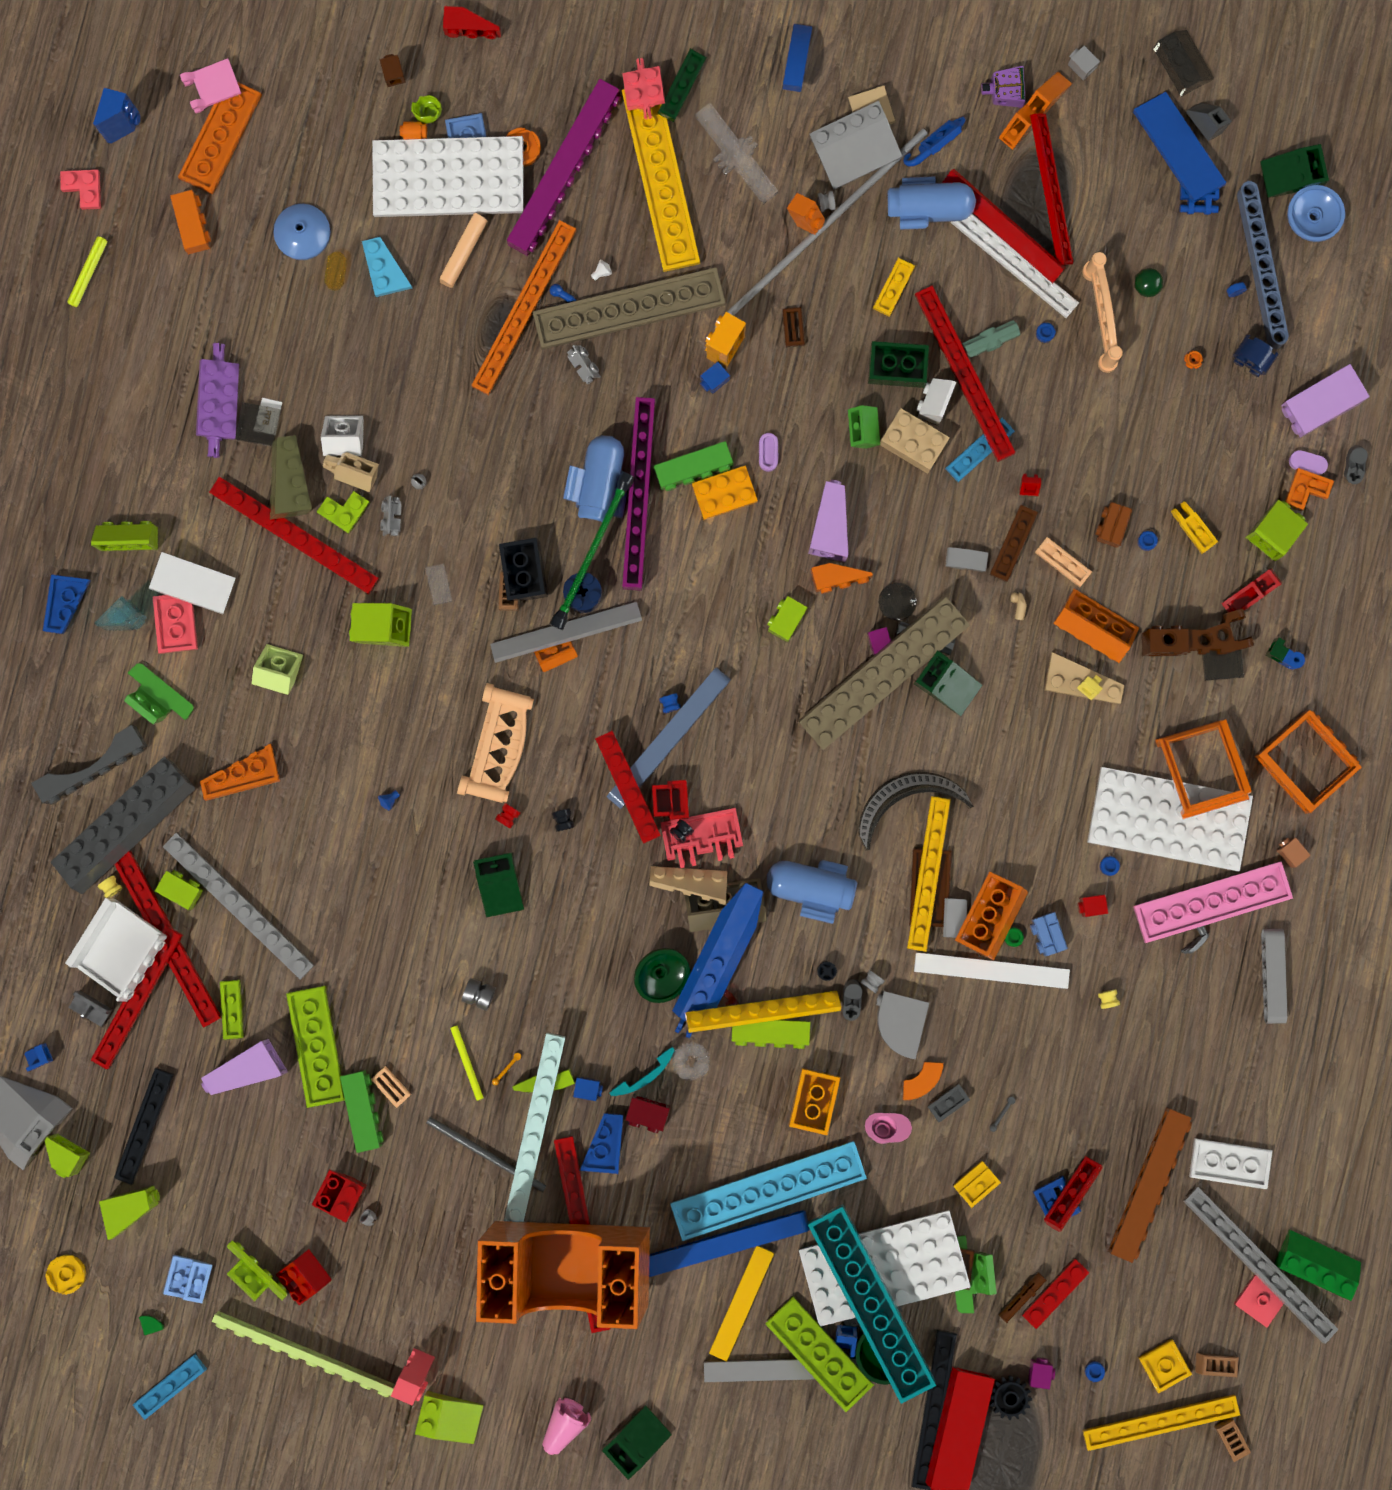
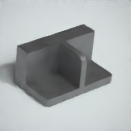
(90, 1008)

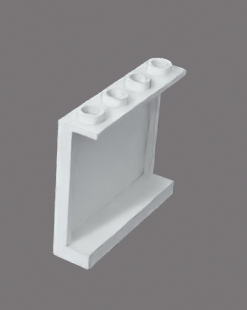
(117, 949)

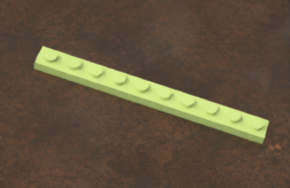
(298, 1351)

